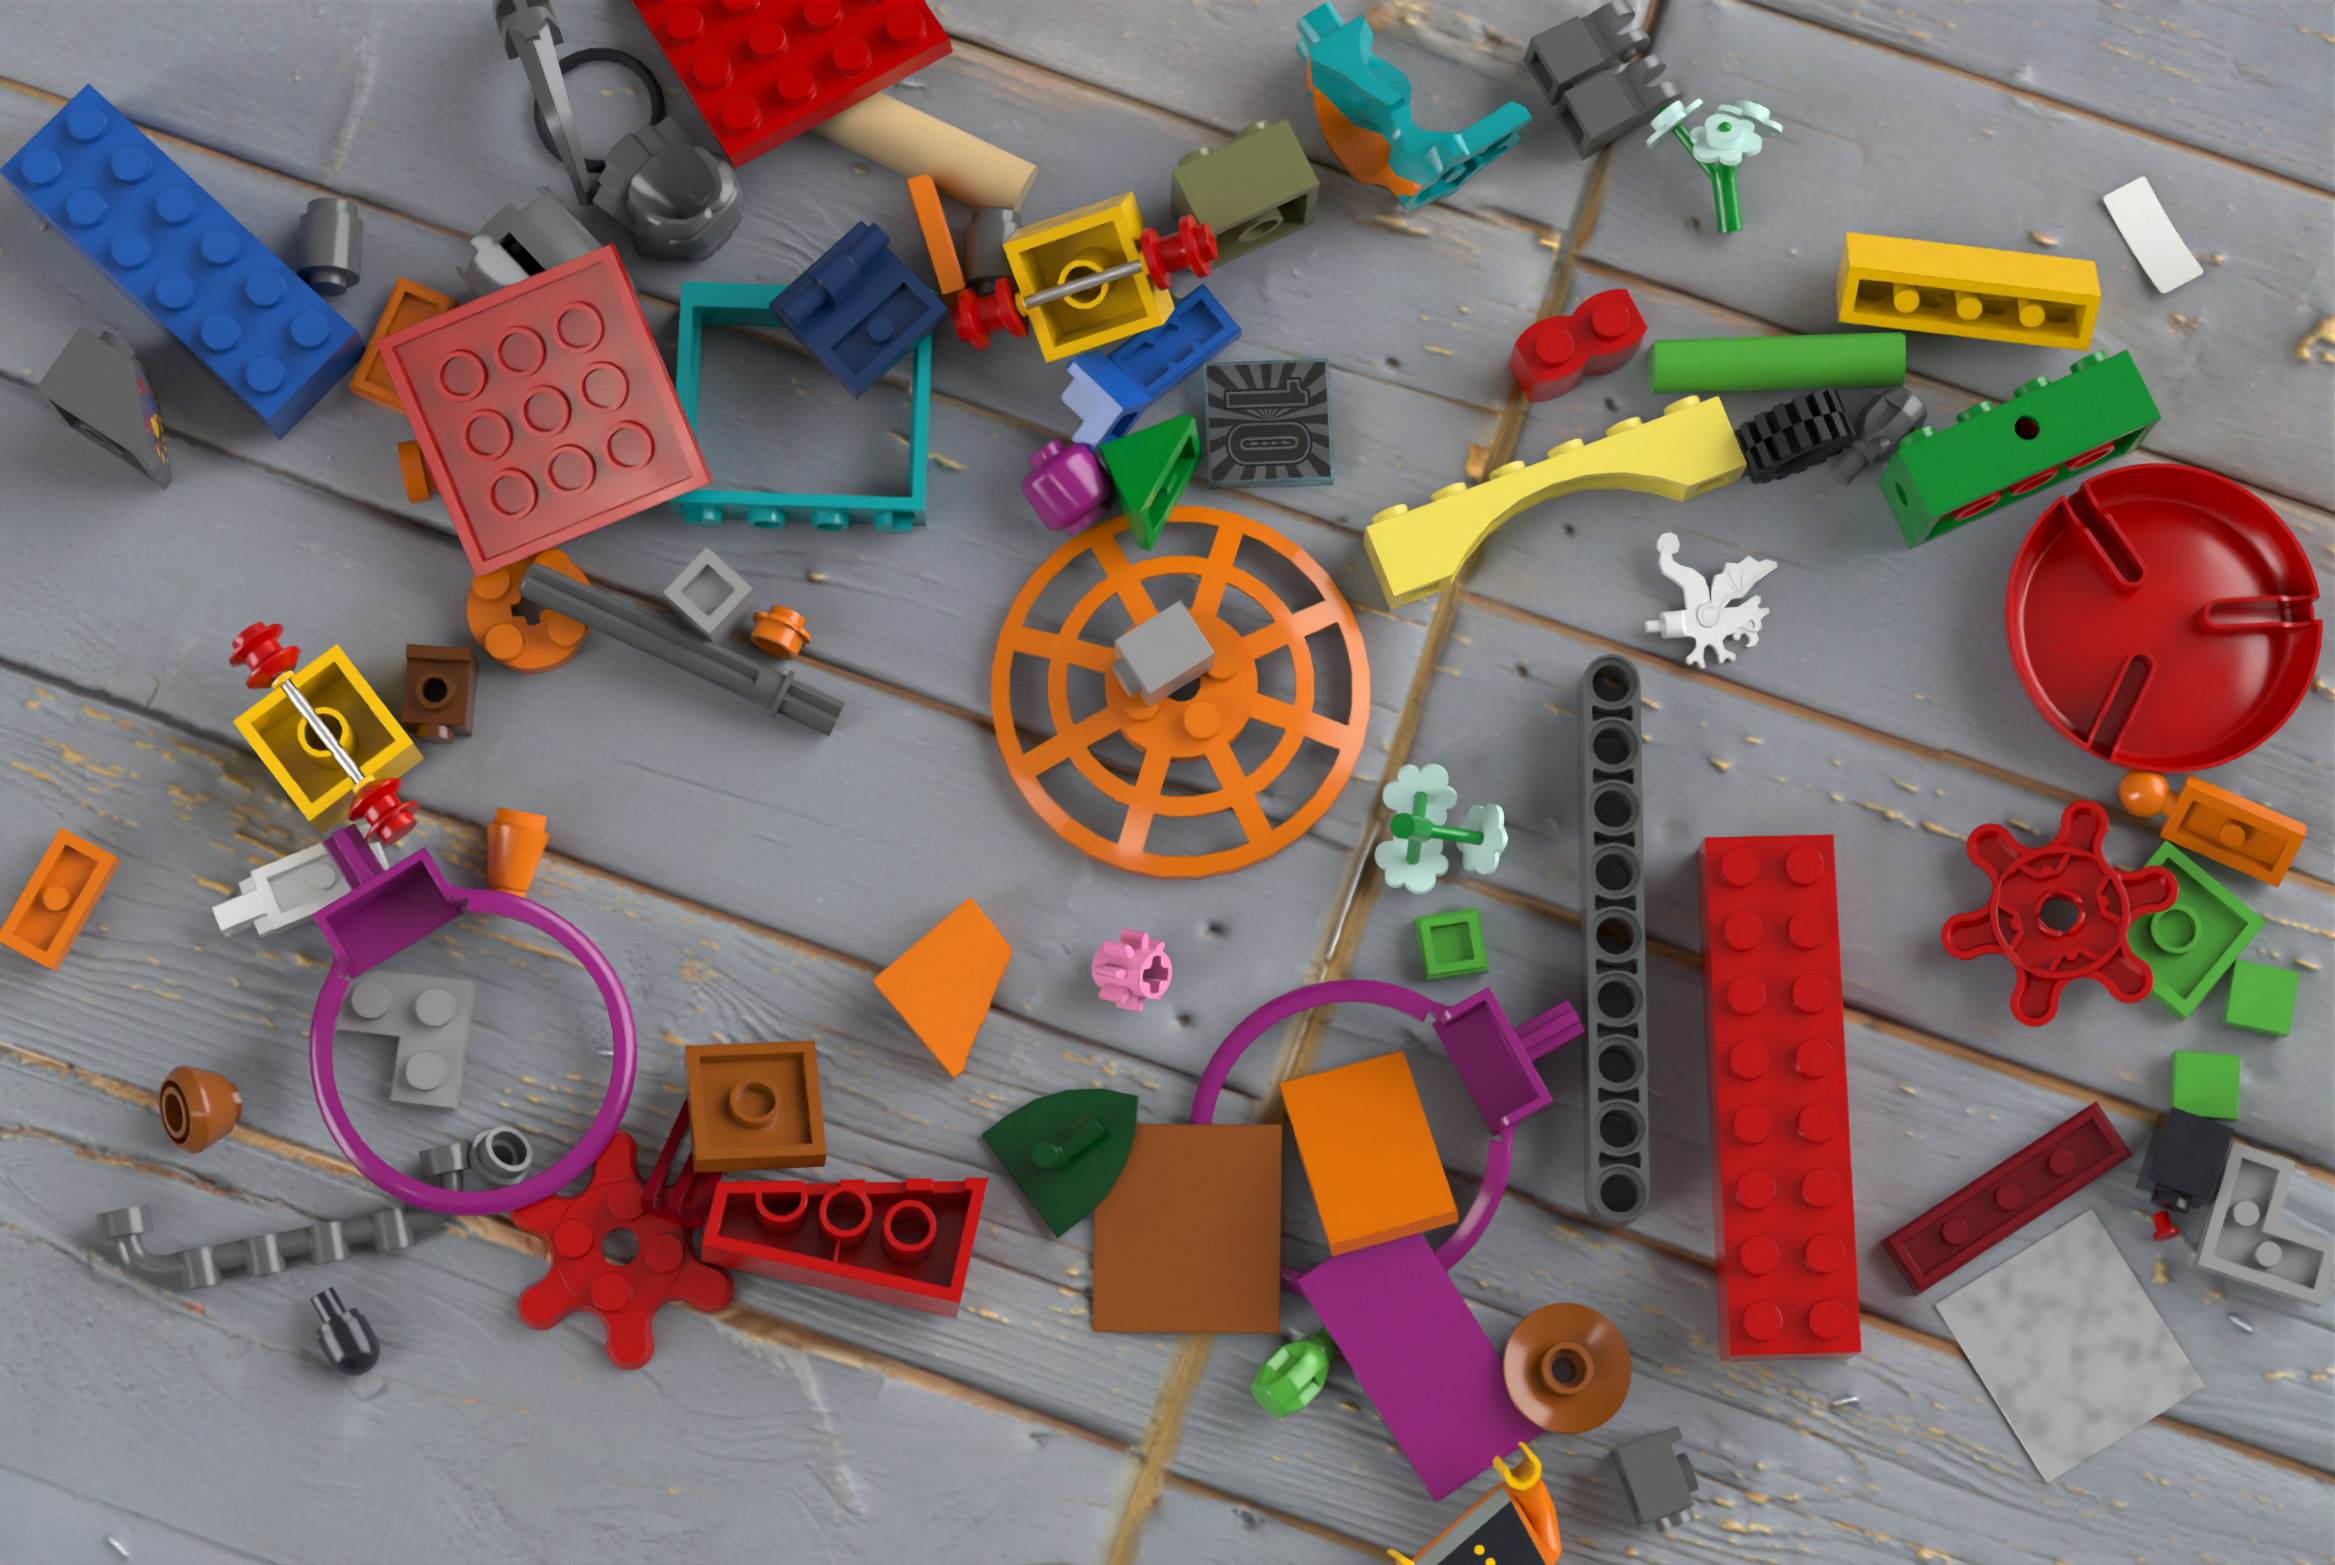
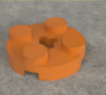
(510, 638)

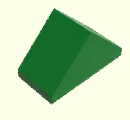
(1152, 473)

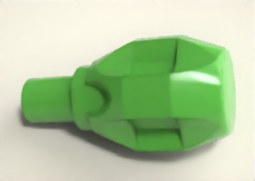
(1293, 1374)

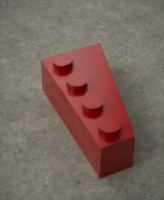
(852, 1237)

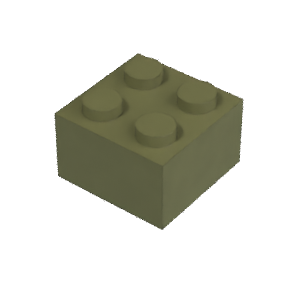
(1247, 189)

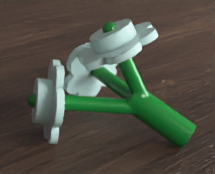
(1725, 138)
(1418, 830)

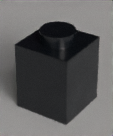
(2183, 1160)

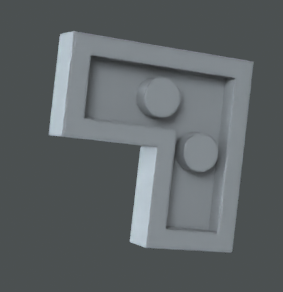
(432, 1028)
(2244, 1234)

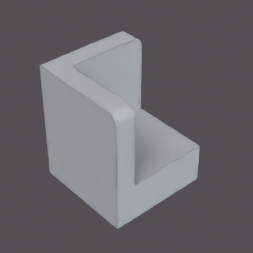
(711, 598)

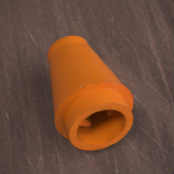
(514, 850)

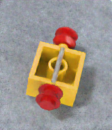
(326, 736)

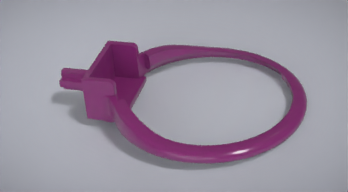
(389, 914)
(1481, 1045)

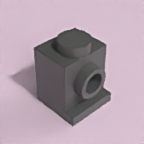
(1657, 1480)

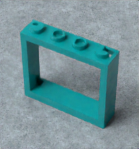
(748, 306)

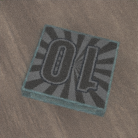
(1268, 424)

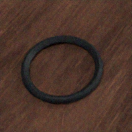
(611, 55)

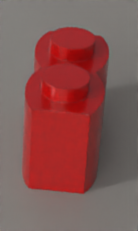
(1591, 342)

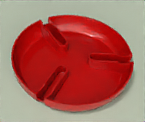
(2162, 619)

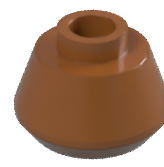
(198, 1107)

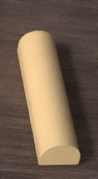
(922, 144)

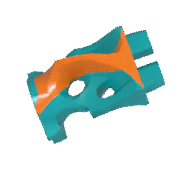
(1369, 121)

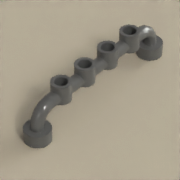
(267, 1253)

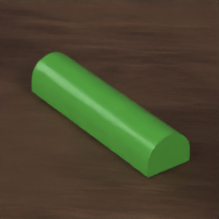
(1776, 363)

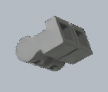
(1593, 103)

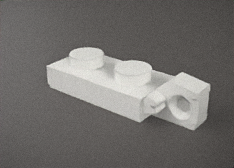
(287, 892)

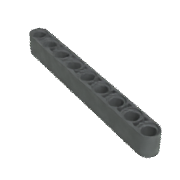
(1622, 909)

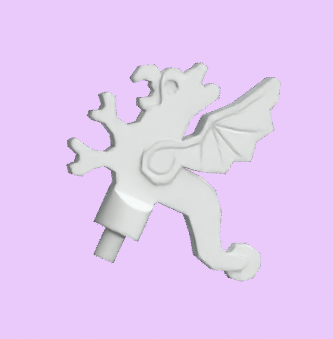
(1705, 611)

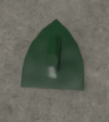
(1067, 1150)

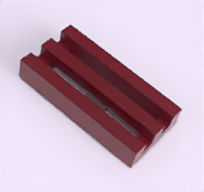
(673, 1207)

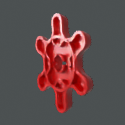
(2070, 871)
(618, 1295)

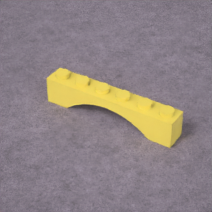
(1670, 456)

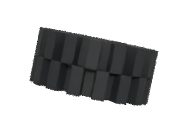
(1795, 436)

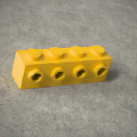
(1967, 291)

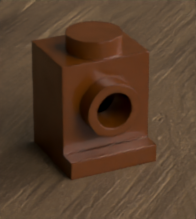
(455, 712)

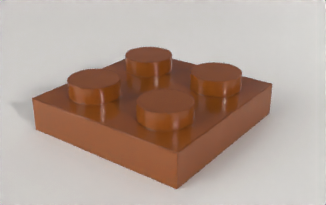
(754, 1106)

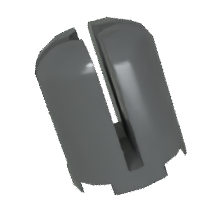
(539, 230)

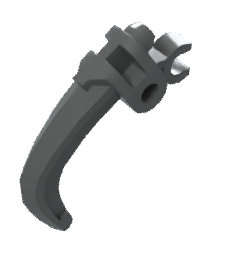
(531, 32)

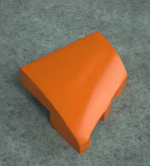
(948, 983)

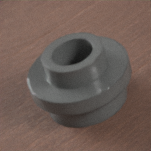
(500, 1156)

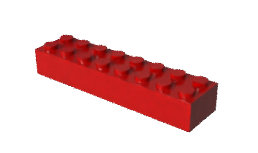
(1777, 1099)

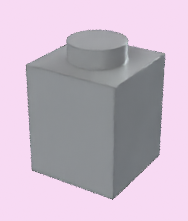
(1162, 655)

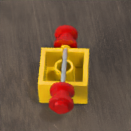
(1086, 279)

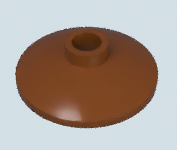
(1597, 1363)

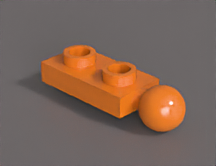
(2216, 823)

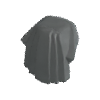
(670, 192)

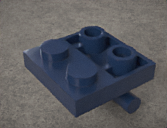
(859, 309)

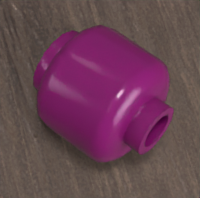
(1067, 486)

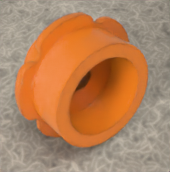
(780, 632)

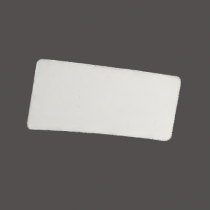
(2151, 235)

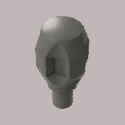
(1879, 429)

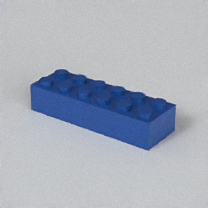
(184, 261)

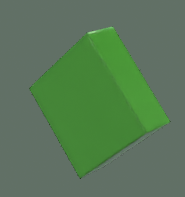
(1451, 945)
(2260, 998)
(2205, 1084)

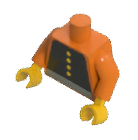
(1502, 1526)

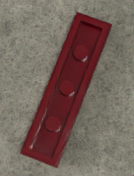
(2006, 1198)

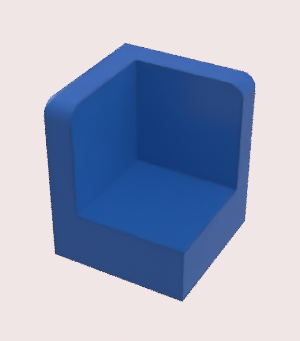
(1102, 399)

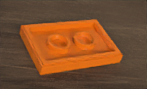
(1368, 1153)

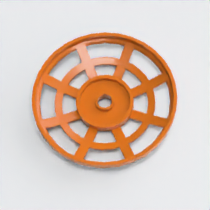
(1188, 728)

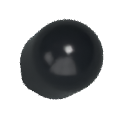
(345, 1335)

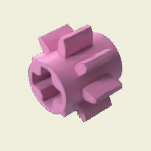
(1131, 970)

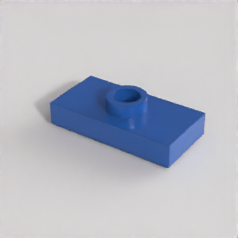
(1174, 351)

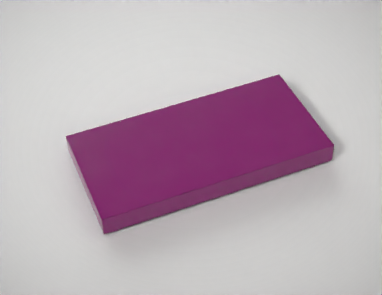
(1419, 1359)

